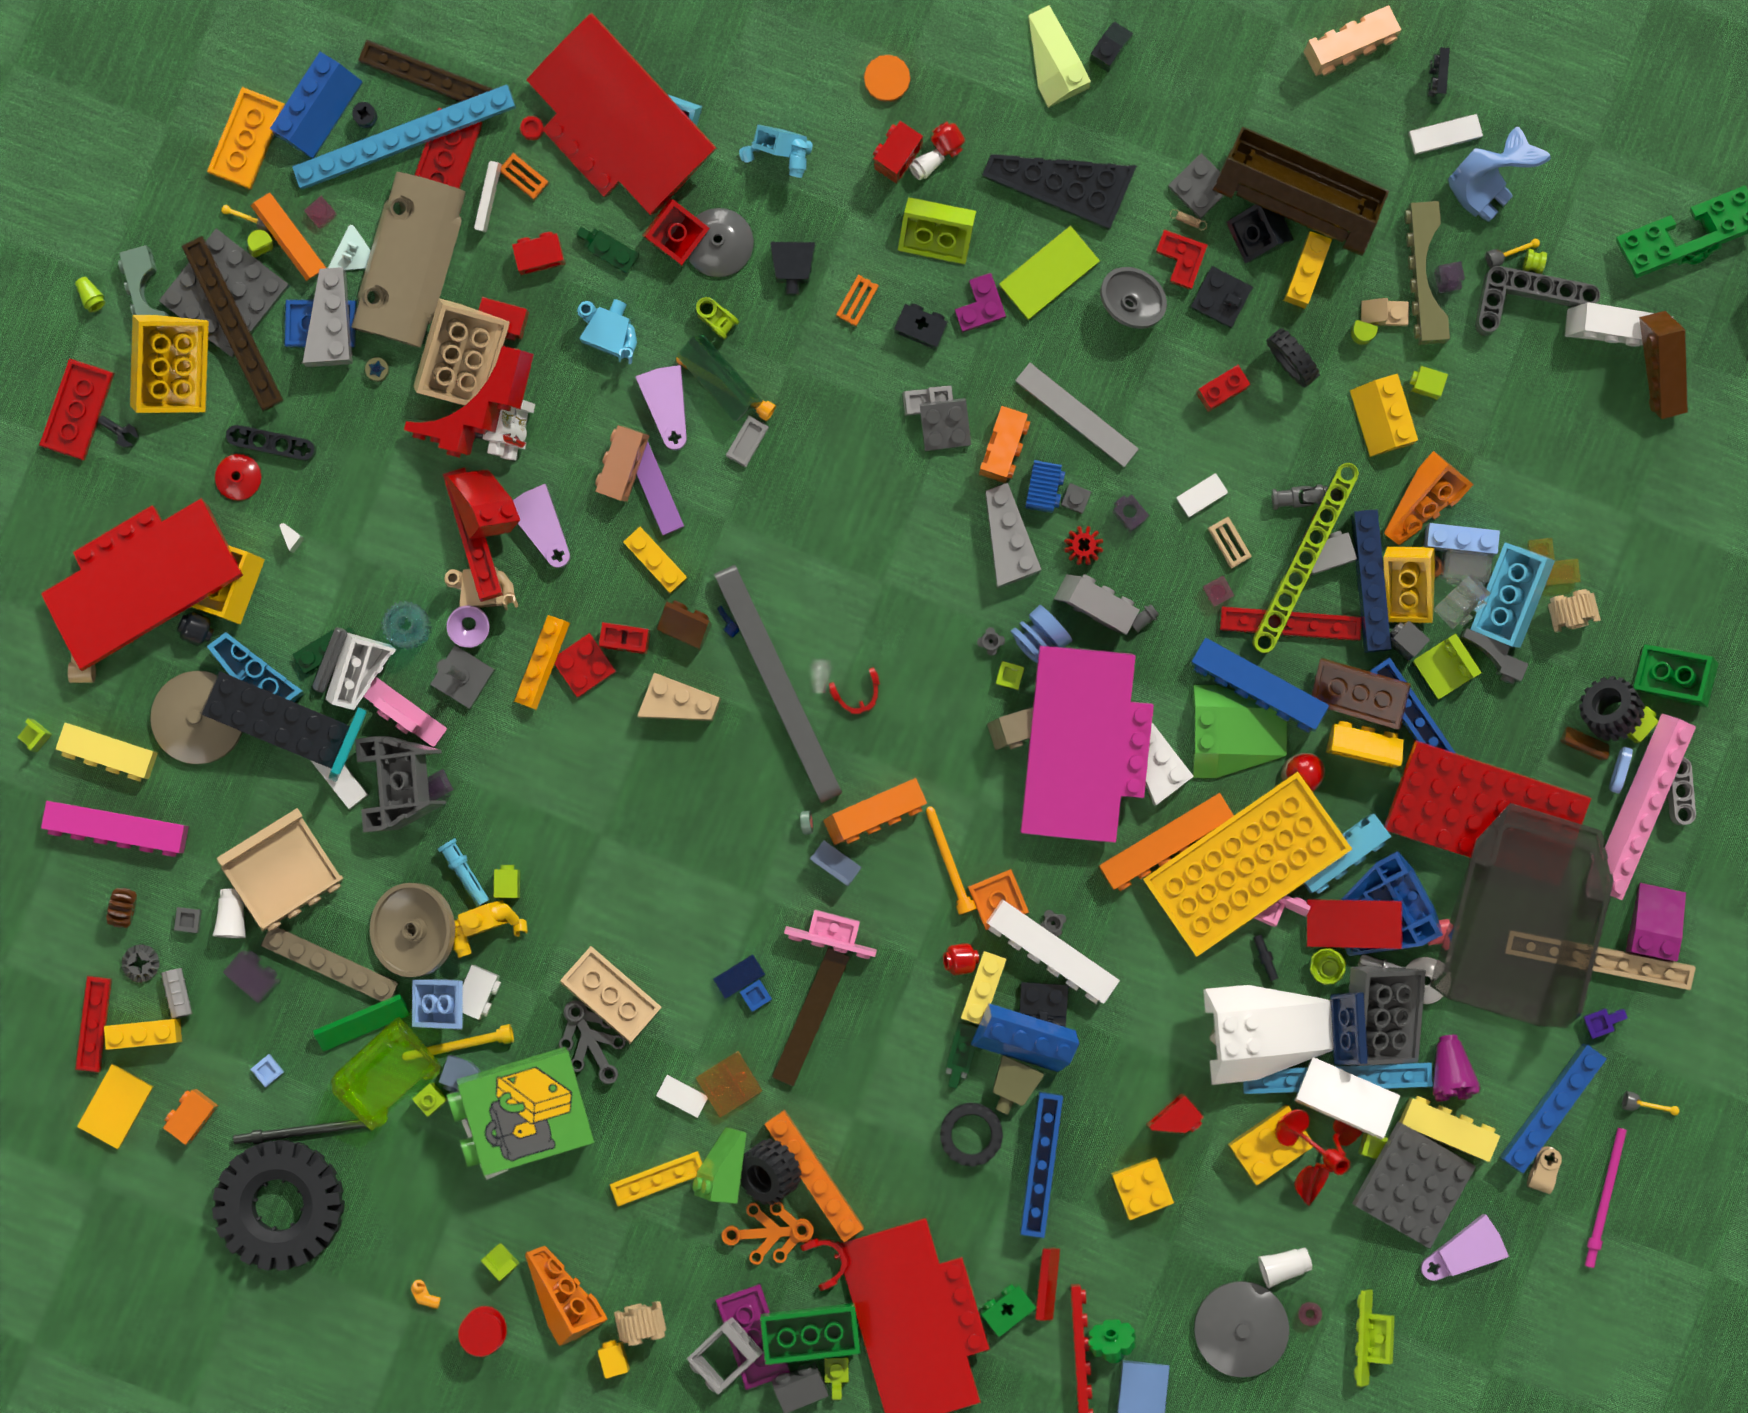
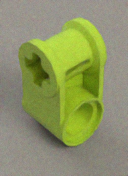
(717, 318)

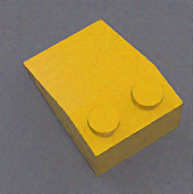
(1409, 583)

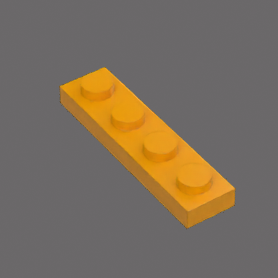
(542, 662)

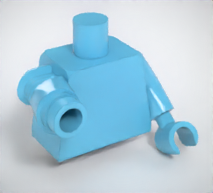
(780, 143)
(608, 329)

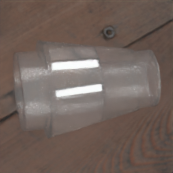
(820, 674)

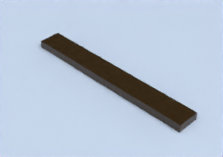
(232, 323)

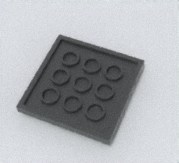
(249, 281)
(1414, 1185)

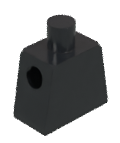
(792, 264)

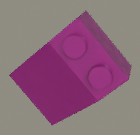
(1657, 922)

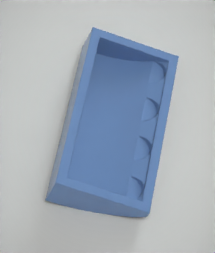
(1142, 1387)

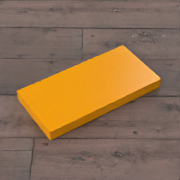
(245, 138)

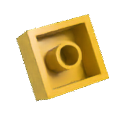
(1142, 1188)

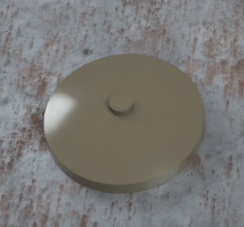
(182, 728)
(412, 929)

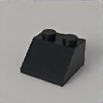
(1259, 232)

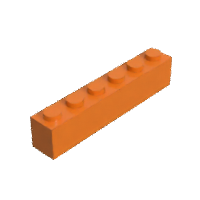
(1165, 842)
(815, 1177)

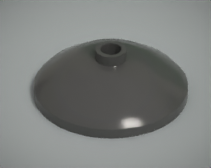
(732, 252)
(1133, 297)

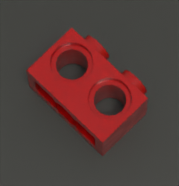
(1223, 388)
(624, 638)

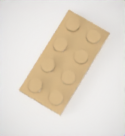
(610, 994)

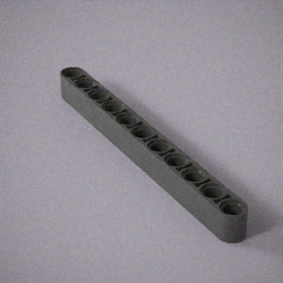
(778, 683)

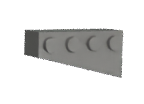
(329, 325)
(1010, 543)

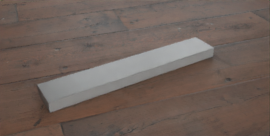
(1076, 415)

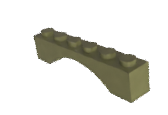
(1432, 321)

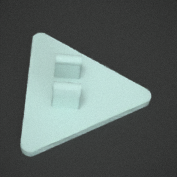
(352, 251)

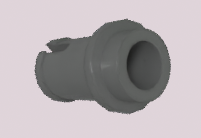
(1145, 617)

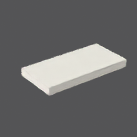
(1347, 1098)

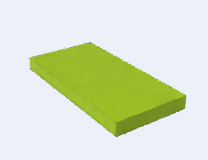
(1049, 272)

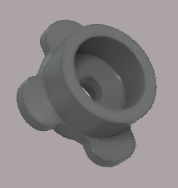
(997, 641)
(1059, 920)

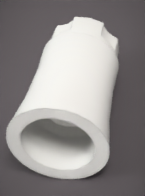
(230, 915)
(1284, 1266)

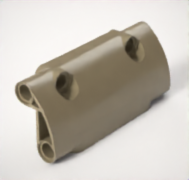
(409, 259)

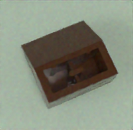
(684, 625)

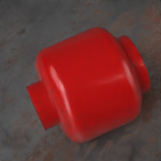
(948, 139)
(960, 959)

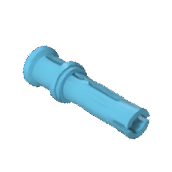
(458, 863)

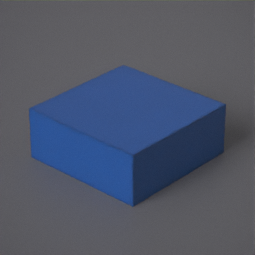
(755, 995)

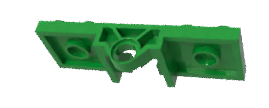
(1653, 247)

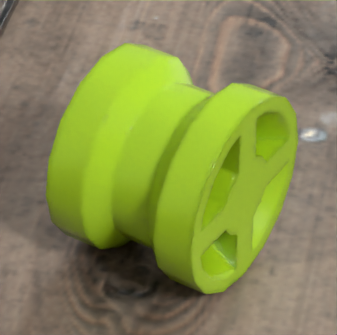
(1534, 261)

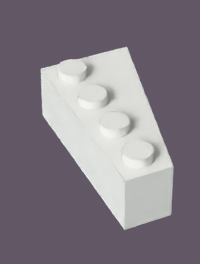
(1164, 768)

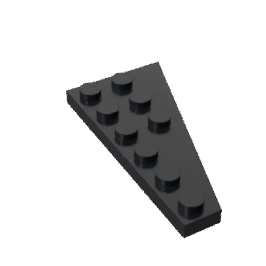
(1075, 187)

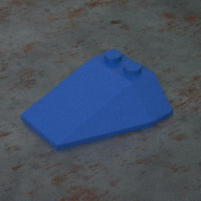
(1396, 881)

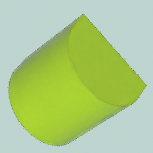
(259, 243)
(1363, 332)

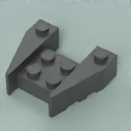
(400, 782)

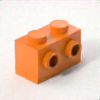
(190, 1116)

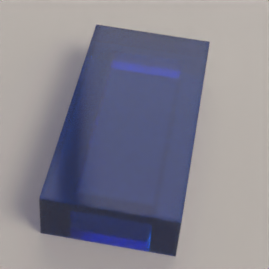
(739, 976)

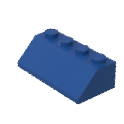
(316, 105)
(1026, 1038)

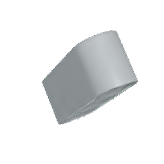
(1686, 802)

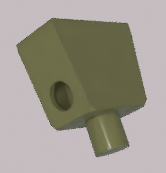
(1014, 1083)

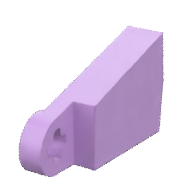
(666, 402)
(542, 524)
(1467, 1250)

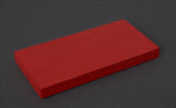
(449, 156)
(76, 409)
(1354, 923)

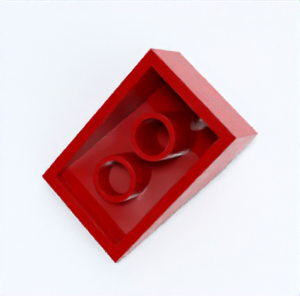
(483, 504)

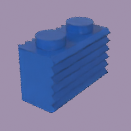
(1044, 485)

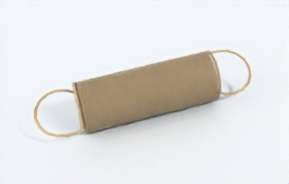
(1190, 220)

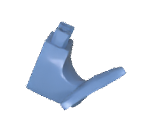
(1478, 177)

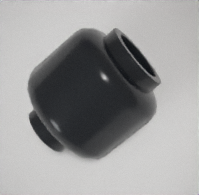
(195, 628)

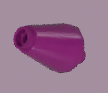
(1453, 1071)

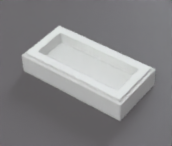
(1202, 495)
(682, 1096)

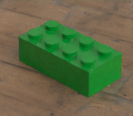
(810, 1333)

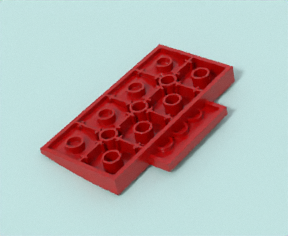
(617, 118)
(139, 579)
(915, 1319)

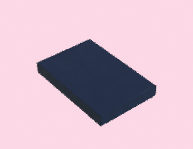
(1349, 1029)

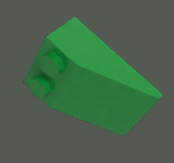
(1676, 675)

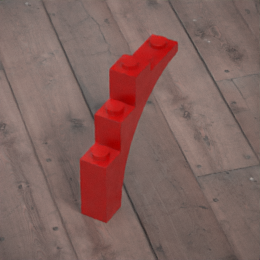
(481, 414)

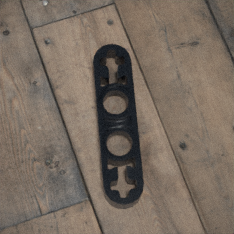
(271, 441)

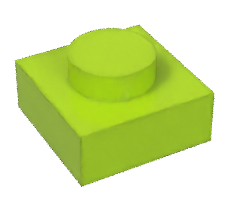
(1009, 675)

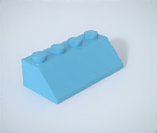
(1514, 595)

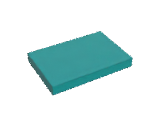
(347, 744)

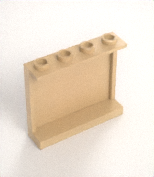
(280, 871)

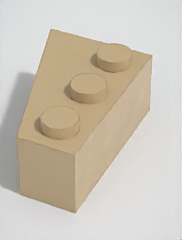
(677, 701)

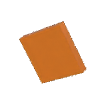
(991, 891)

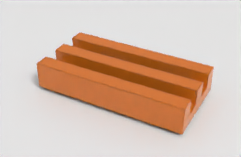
(538, 189)
(866, 283)

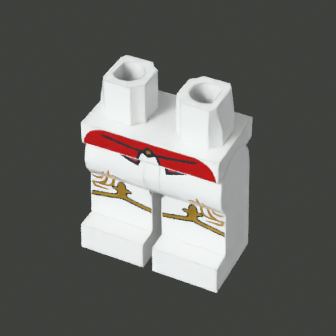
(509, 432)

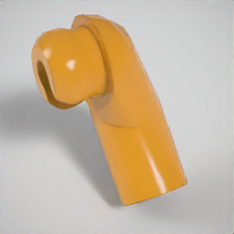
(422, 1295)

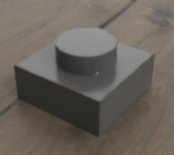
(1076, 498)
(188, 920)

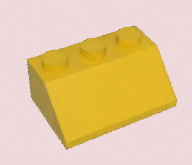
(1383, 415)
(234, 598)
(1365, 745)

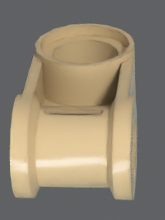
(1544, 1174)

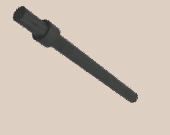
(260, 1136)

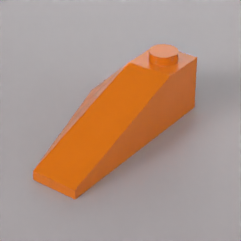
(1430, 491)

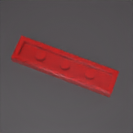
(92, 1024)

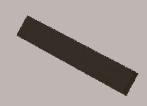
(419, 72)
(810, 1017)

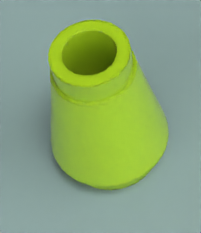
(90, 295)

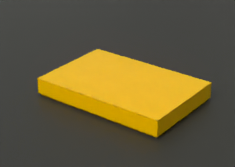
(115, 1106)

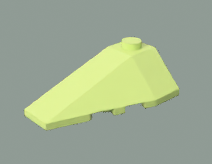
(1056, 62)

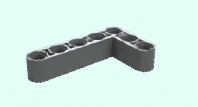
(1529, 291)

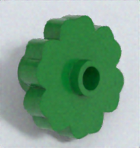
(1112, 1340)

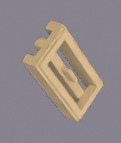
(1239, 559)

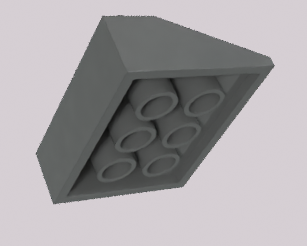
(1391, 1011)

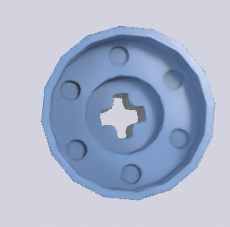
(1044, 632)

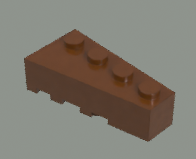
(1665, 363)

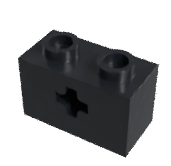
(908, 326)

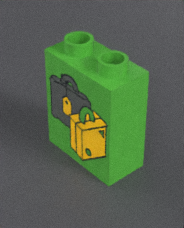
(521, 1112)

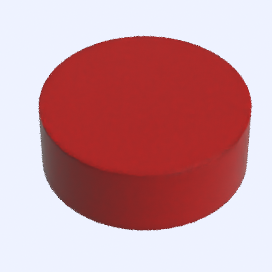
(531, 128)

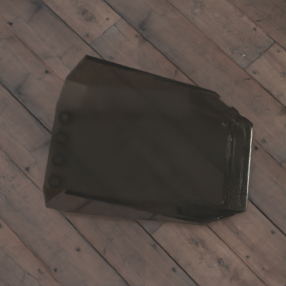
(1527, 919)

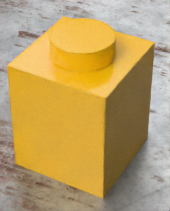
(613, 1358)

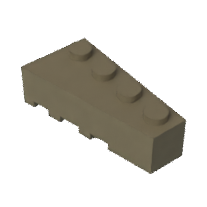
(1011, 729)

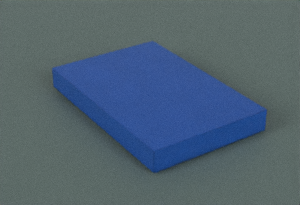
(298, 320)

